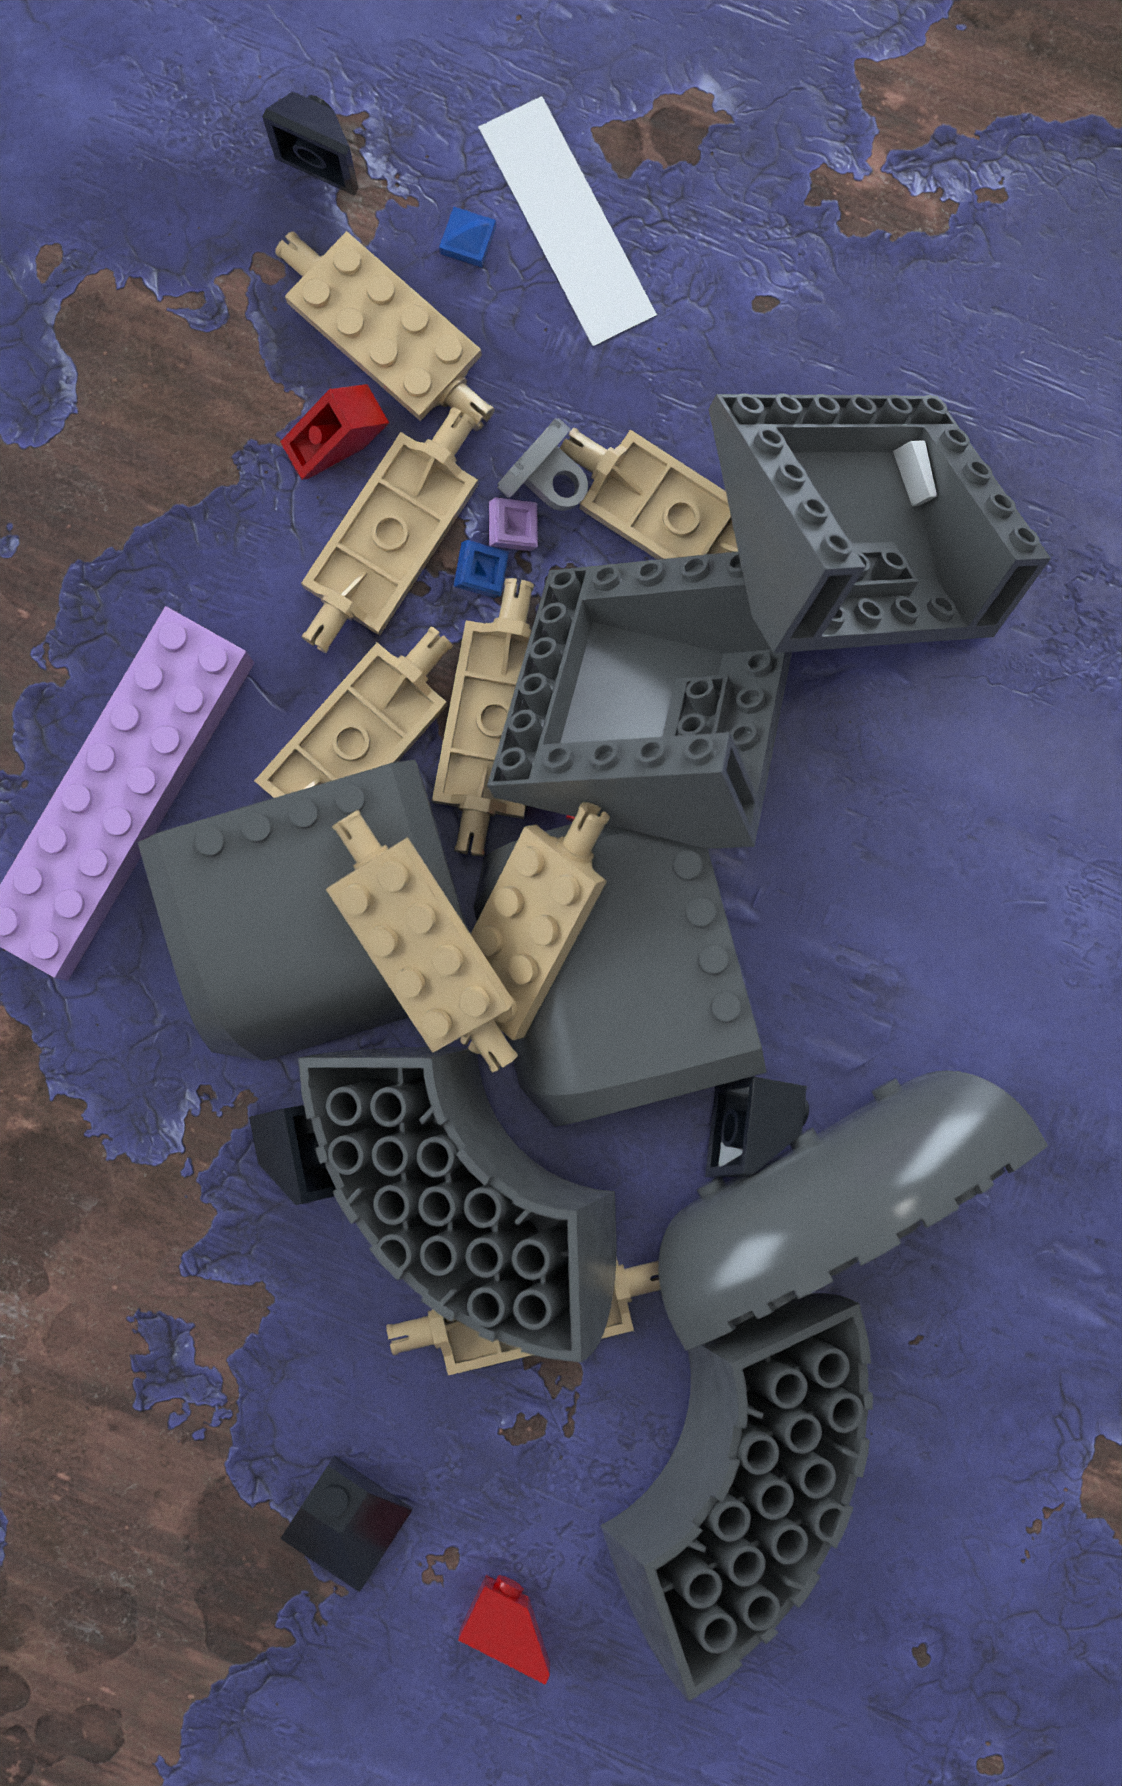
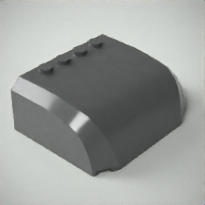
(251, 917)
(647, 991)

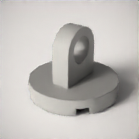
(539, 467)

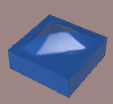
(467, 237)
(481, 569)

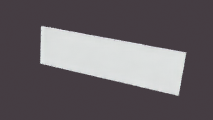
(567, 221)

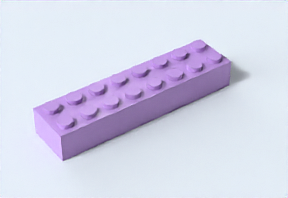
(117, 792)

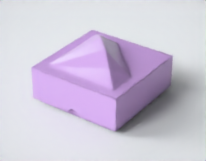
(513, 524)

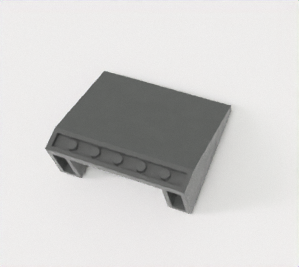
(832, 534)
(646, 701)

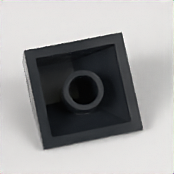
(311, 140)
(753, 1124)
(288, 1154)
(346, 1523)

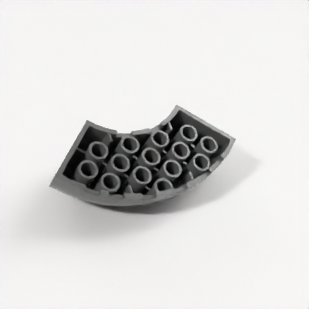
(838, 1199)
(459, 1201)
(750, 1488)

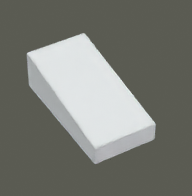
(916, 472)

